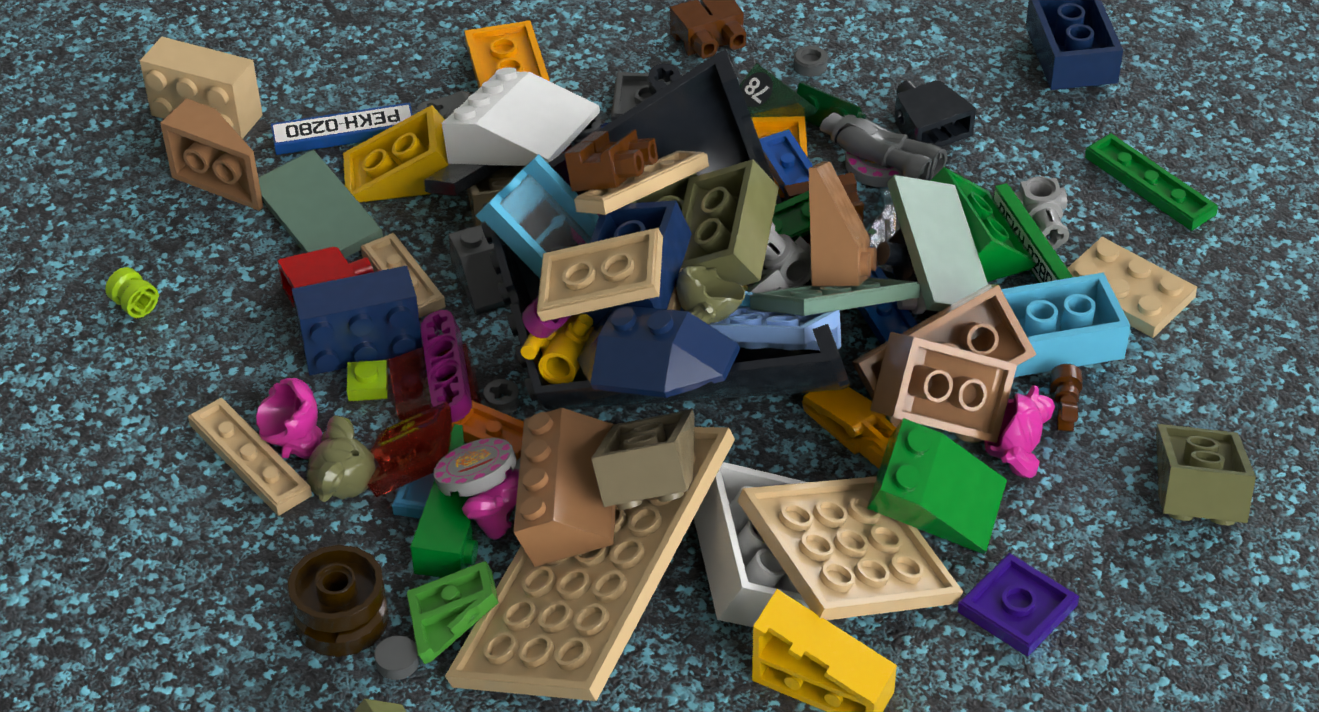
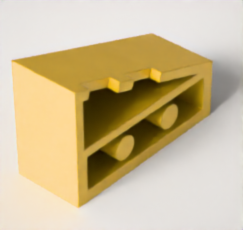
(817, 660)

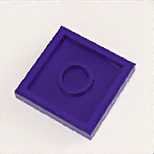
(1018, 604)

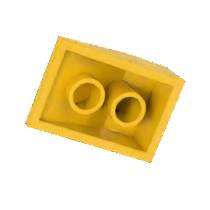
(397, 159)

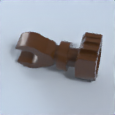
(1066, 384)

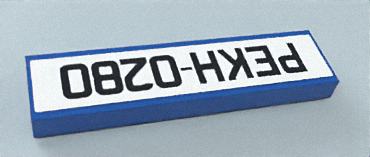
(336, 128)

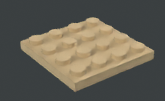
(845, 555)

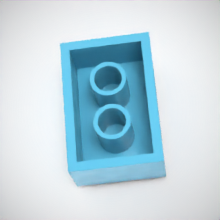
(1069, 322)

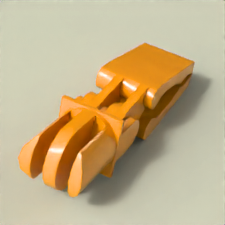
(851, 422)

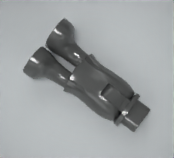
(885, 147)

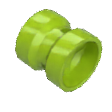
(132, 292)

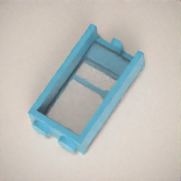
(537, 214)

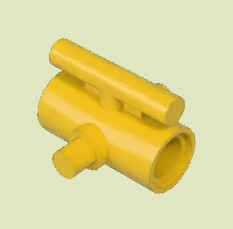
(561, 349)

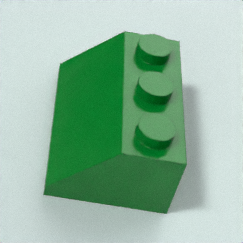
(994, 237)

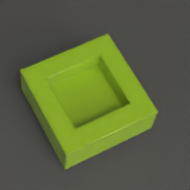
(367, 380)

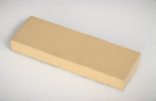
(391, 253)

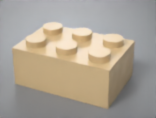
(210, 77)

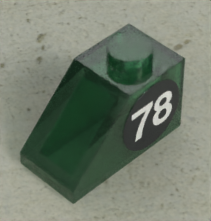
(771, 97)

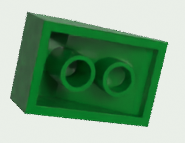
(937, 487)

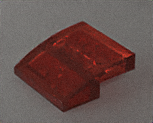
(412, 386)
(411, 449)

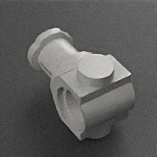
(1045, 204)
(789, 257)

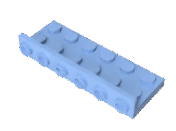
(777, 330)

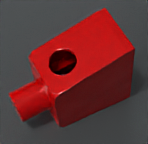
(318, 267)

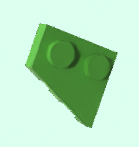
(450, 607)

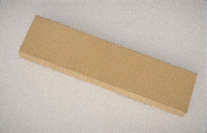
(655, 177)
(250, 456)

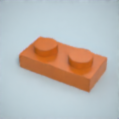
(486, 422)

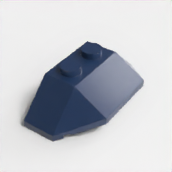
(655, 352)

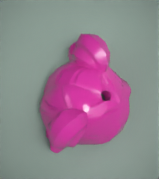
(290, 418)
(1022, 432)
(493, 507)

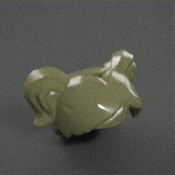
(707, 295)
(339, 463)

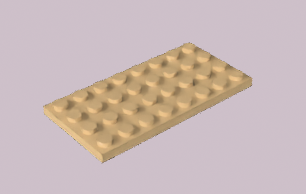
(571, 618)

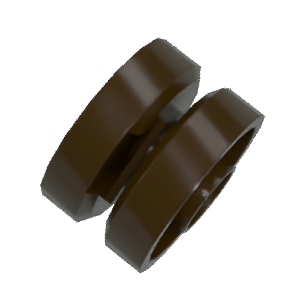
(338, 600)

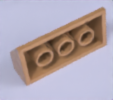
(975, 324)
(558, 490)

